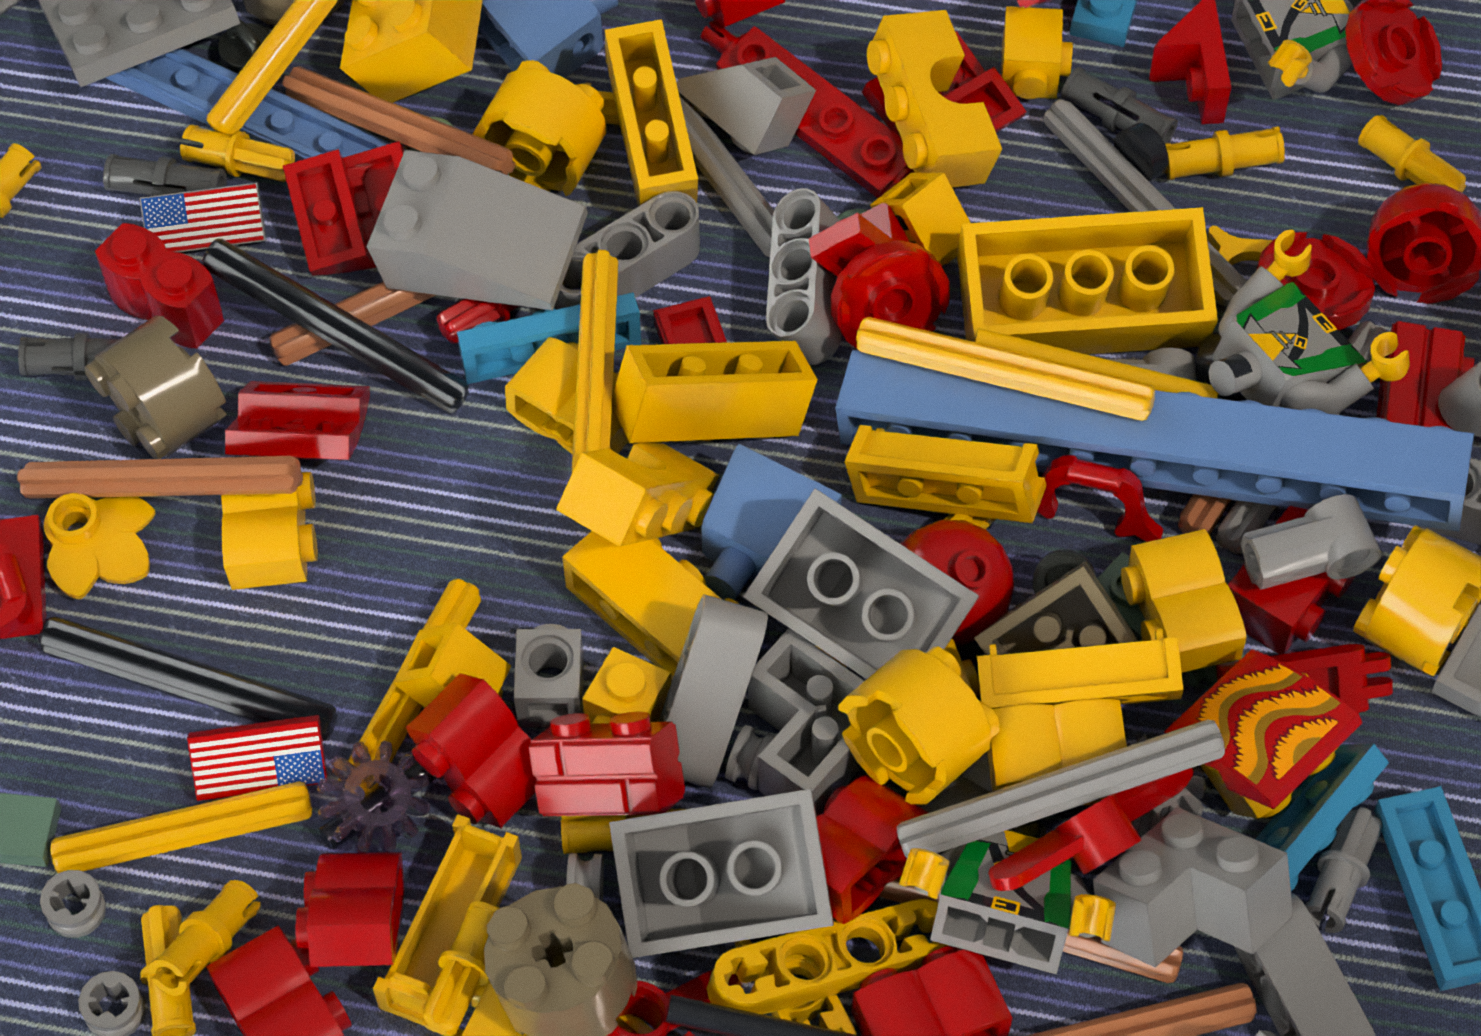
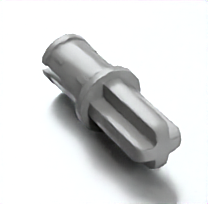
(1344, 868)

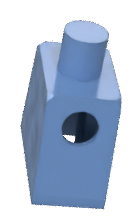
(549, 31)
(750, 517)

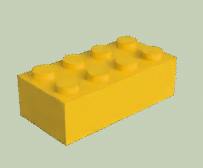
(409, 44)
(1091, 280)

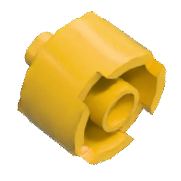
(546, 126)
(1424, 600)
(917, 723)

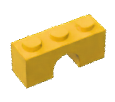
(913, 62)
(640, 495)

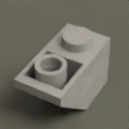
(751, 102)

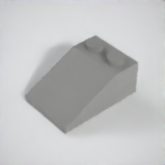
(473, 233)
(856, 589)
(721, 873)

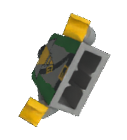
(1295, 41)
(1287, 351)
(1012, 925)

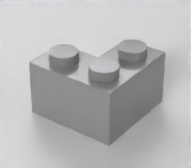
(800, 695)
(1193, 879)

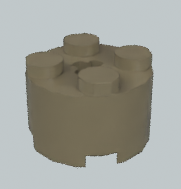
(157, 388)
(559, 963)

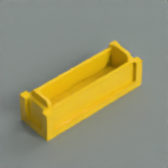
(945, 475)
(1113, 671)
(473, 869)

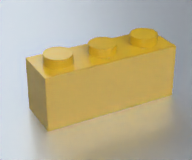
(650, 111)
(712, 391)
(638, 593)

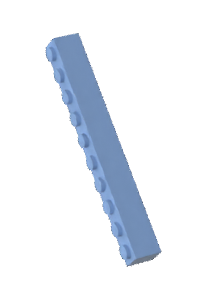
(1185, 443)

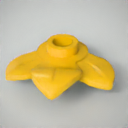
(102, 547)

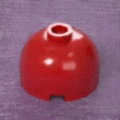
(1426, 242)
(973, 560)

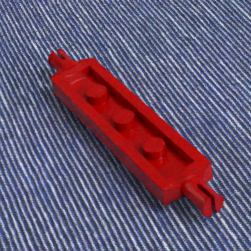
(832, 121)

